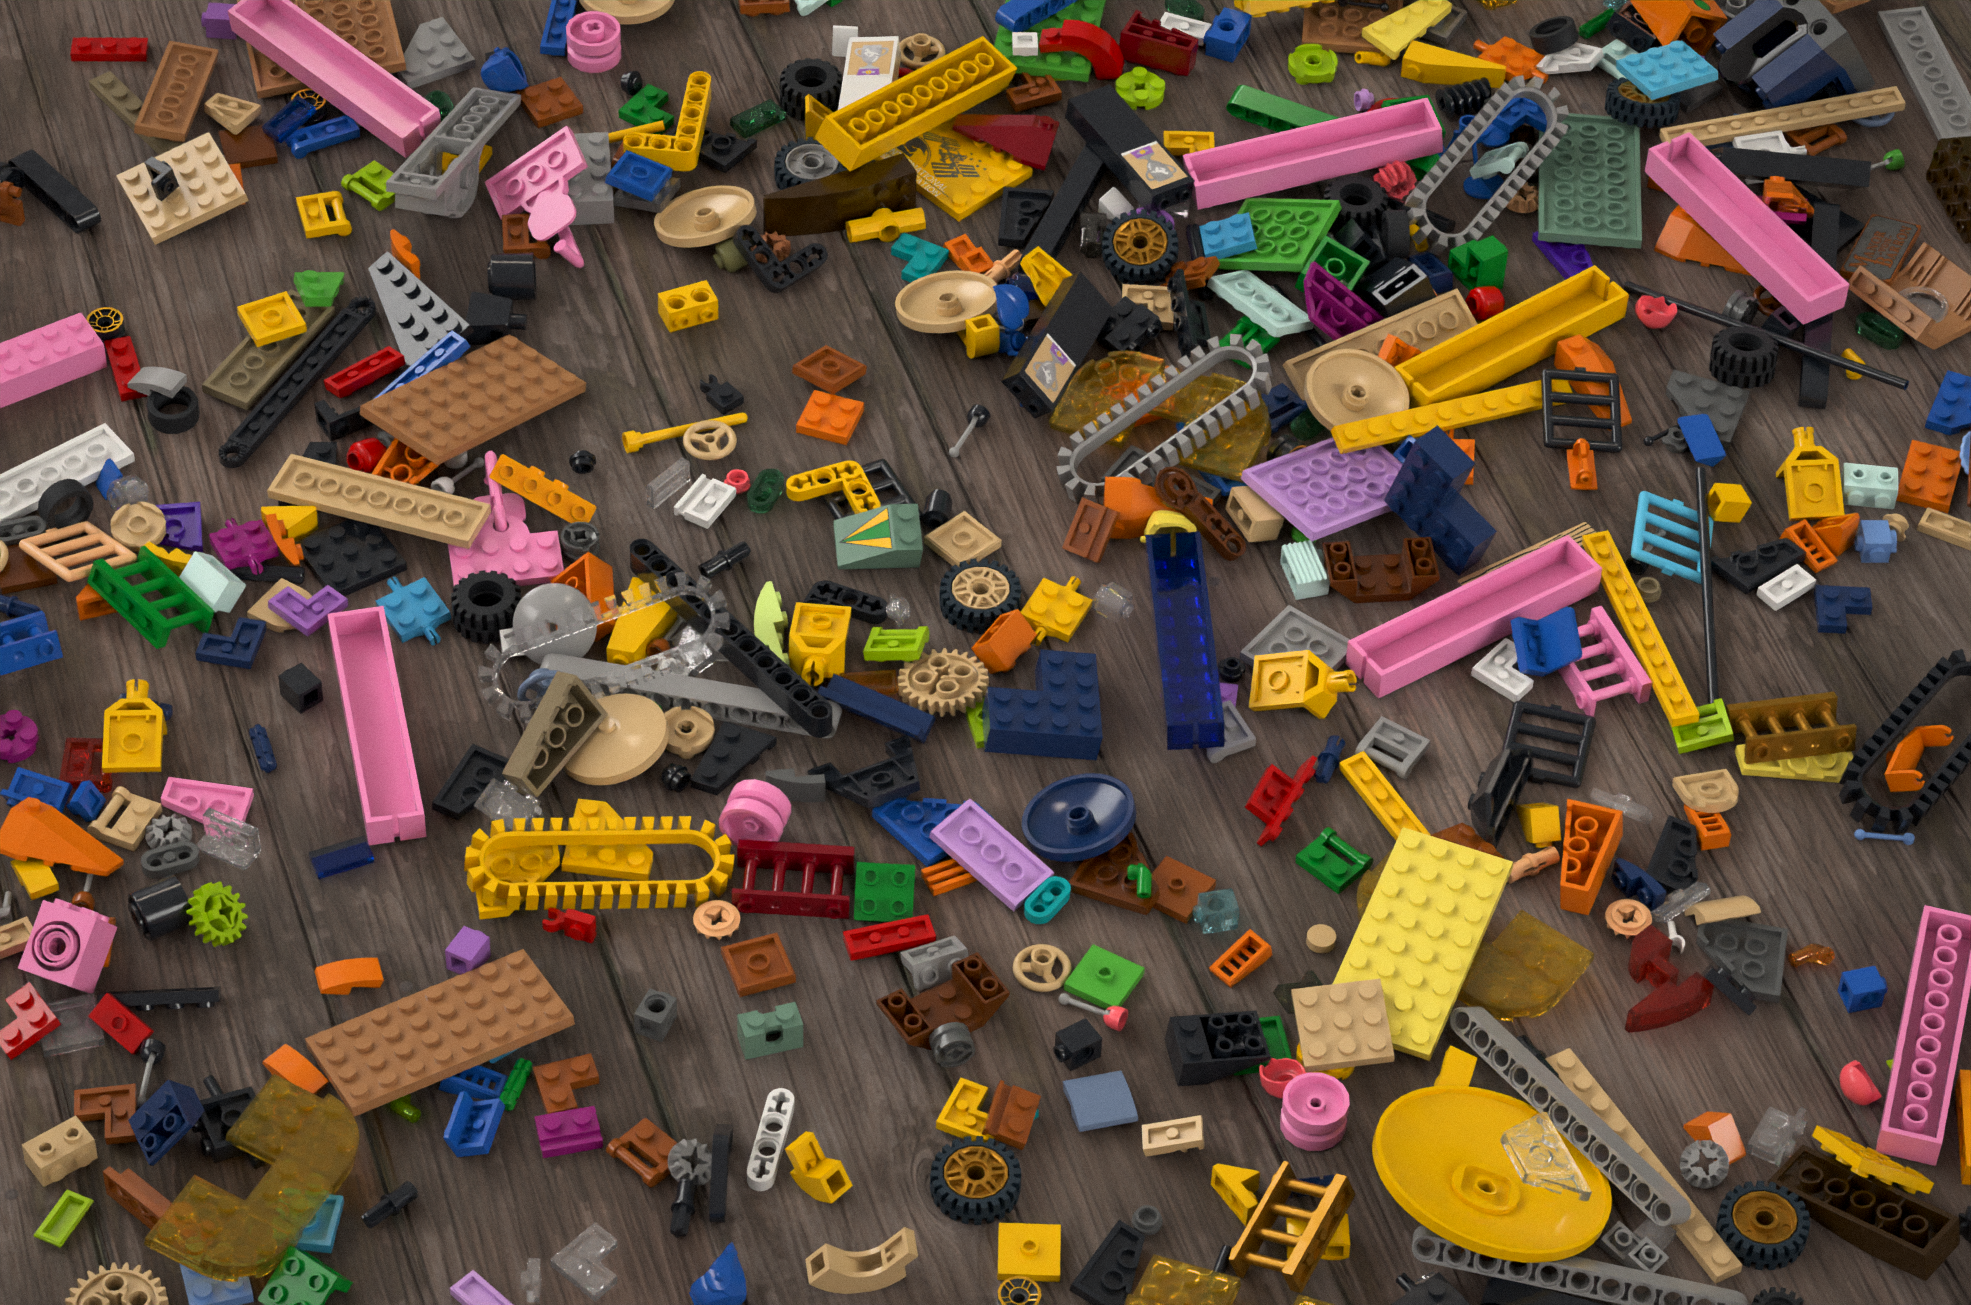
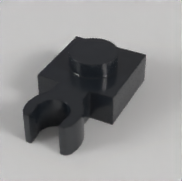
(721, 396)

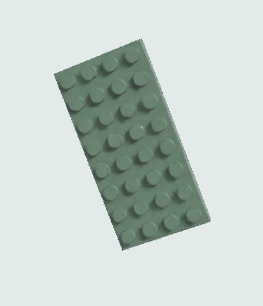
(1592, 184)

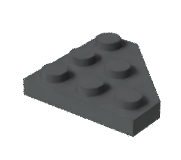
(1709, 397)
(1748, 953)

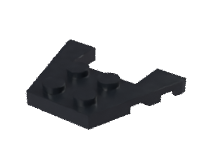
(878, 782)

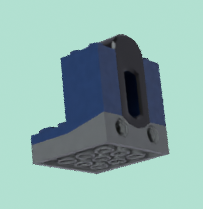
(1786, 53)

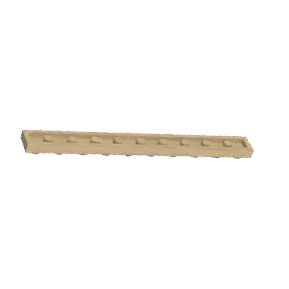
(1791, 117)
(1697, 1232)

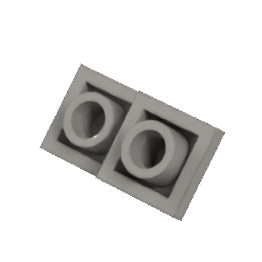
(158, 379)
(1631, 1251)

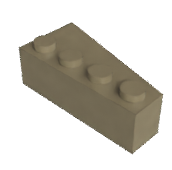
(554, 734)

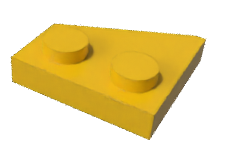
(1044, 273)

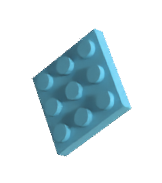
(1666, 69)

